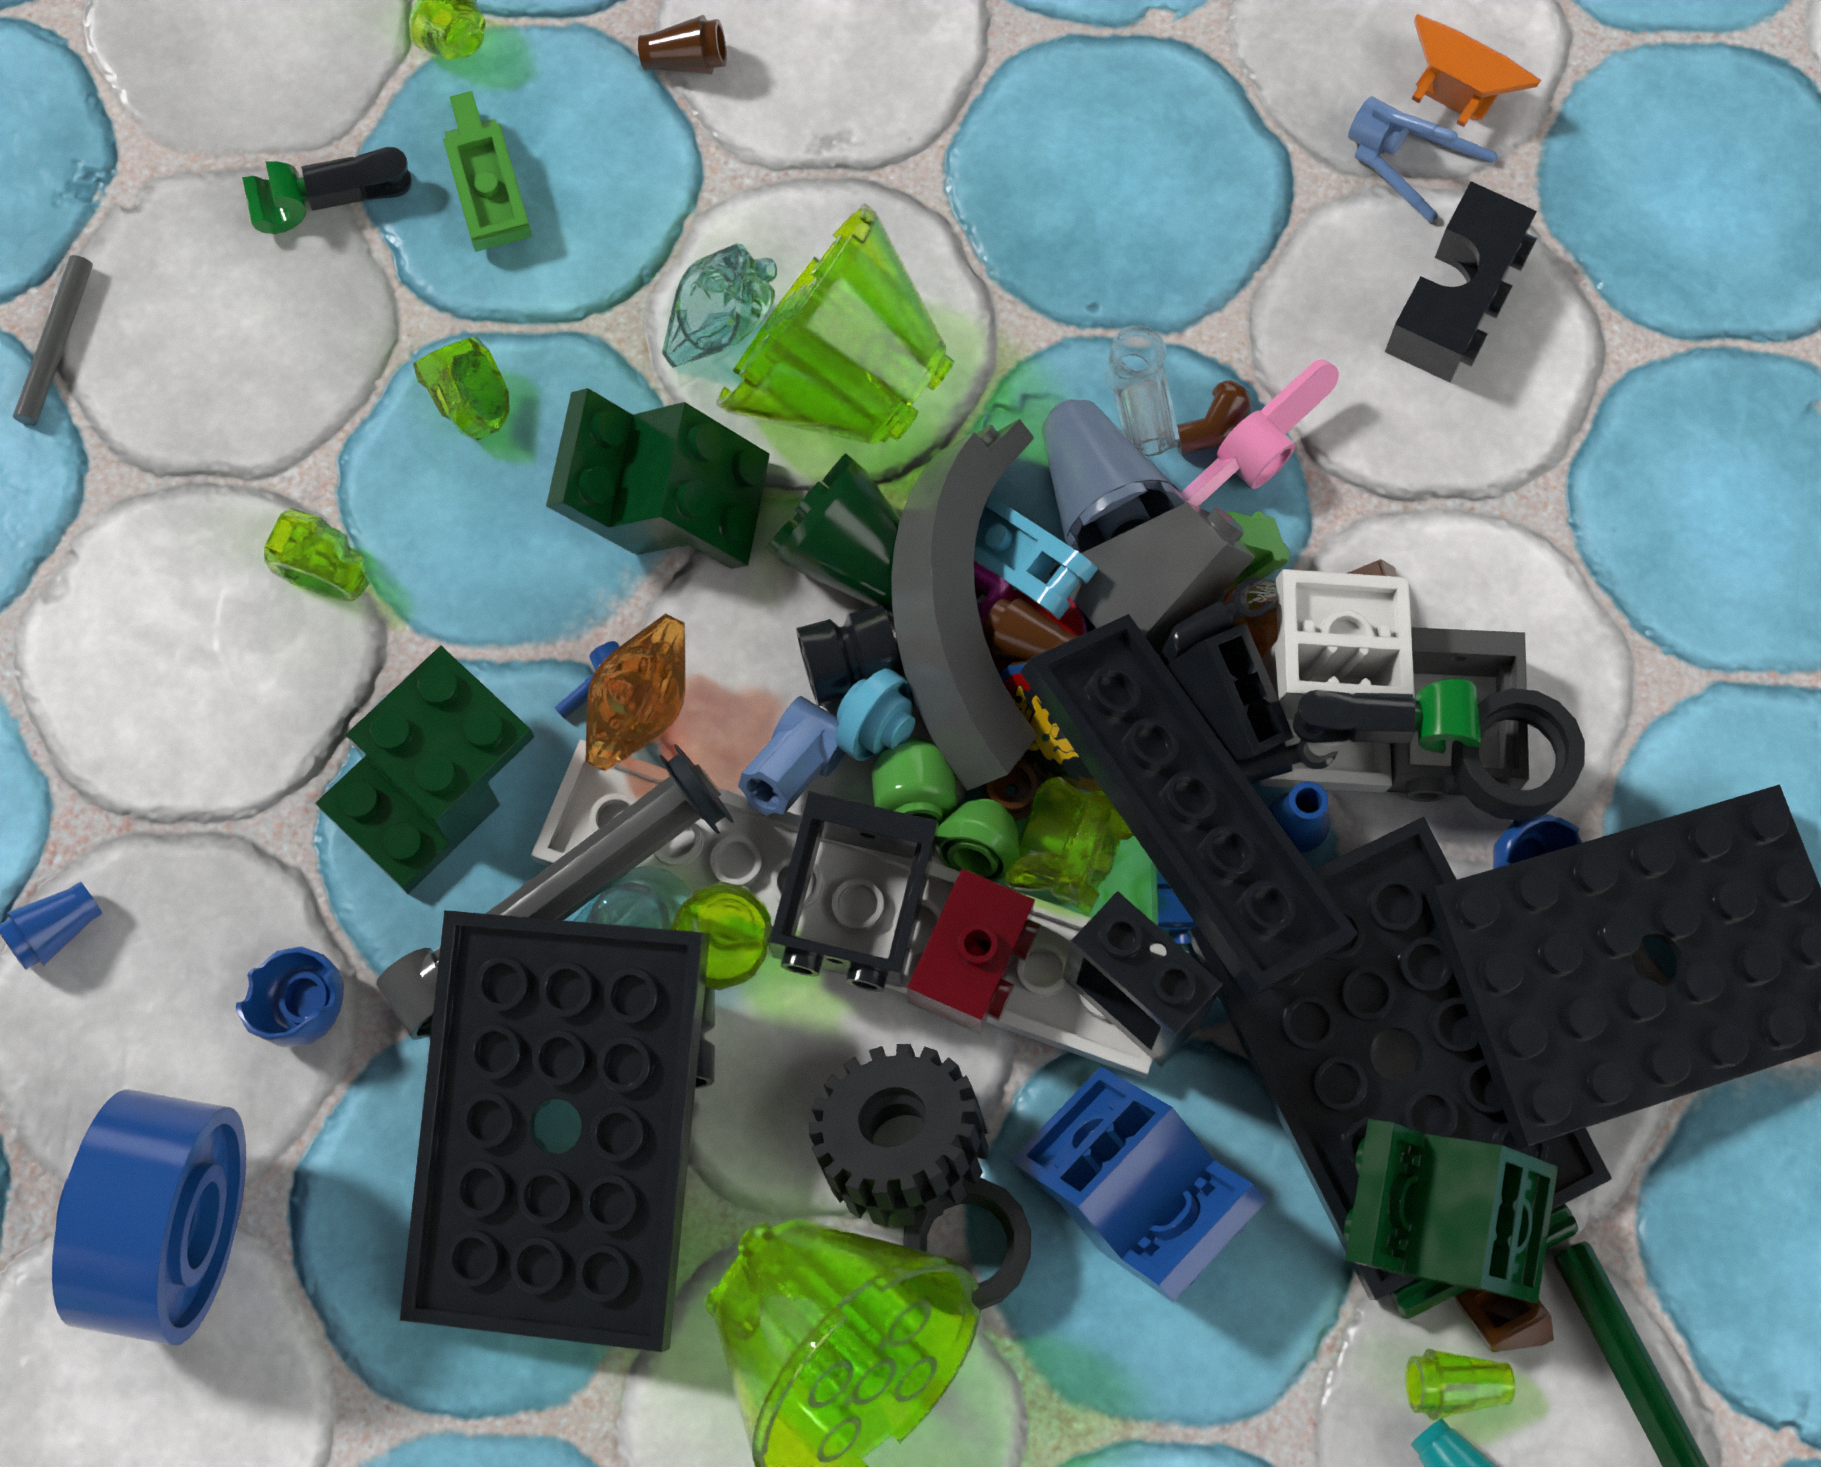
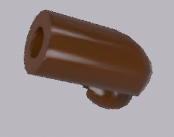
(1227, 410)

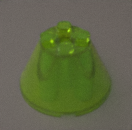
(844, 344)
(838, 1340)

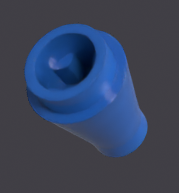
(1303, 828)
(48, 925)

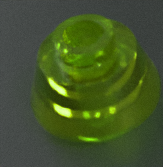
(447, 27)

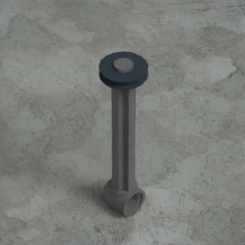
(574, 877)

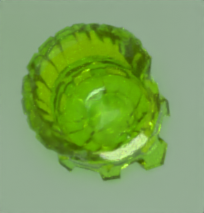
(1068, 844)

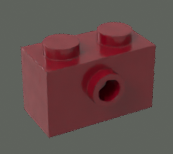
(972, 952)

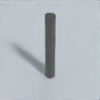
(52, 340)

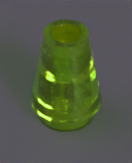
(1456, 1384)

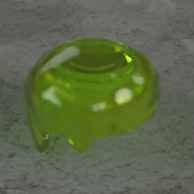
(737, 929)

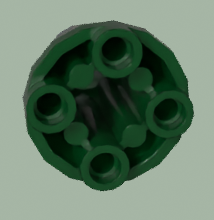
(843, 535)

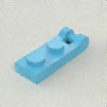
(1025, 553)

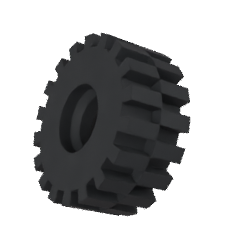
(905, 1175)

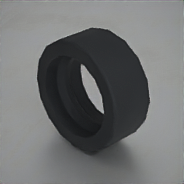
(1554, 723)
(1016, 1227)

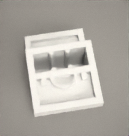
(1340, 638)

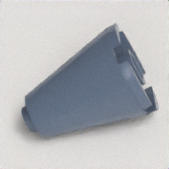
(1100, 476)

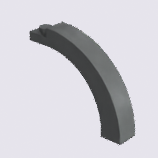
(938, 613)

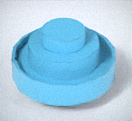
(875, 715)

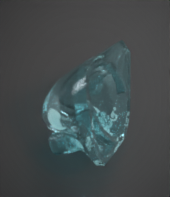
(718, 304)

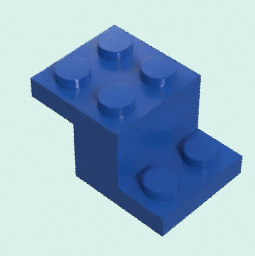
(1138, 1182)

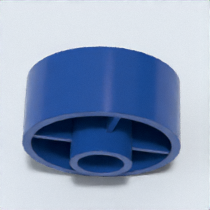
(149, 1217)

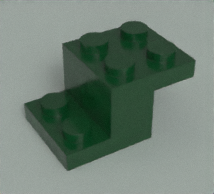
(658, 479)
(424, 769)
(1450, 1211)

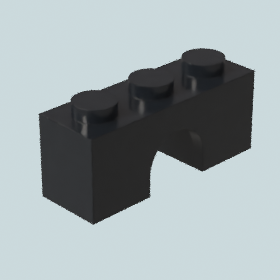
(1442, 321)

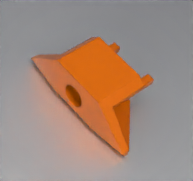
(1464, 71)

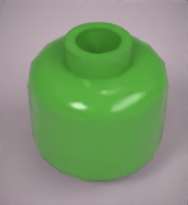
(915, 781)

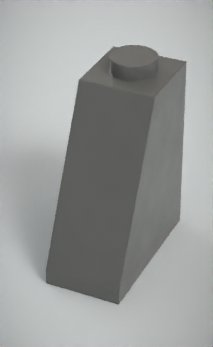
(1163, 570)

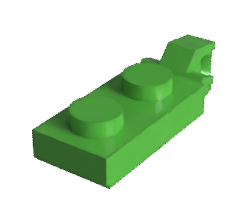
(484, 178)

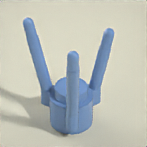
(1384, 129)

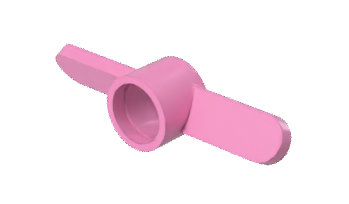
(1259, 443)

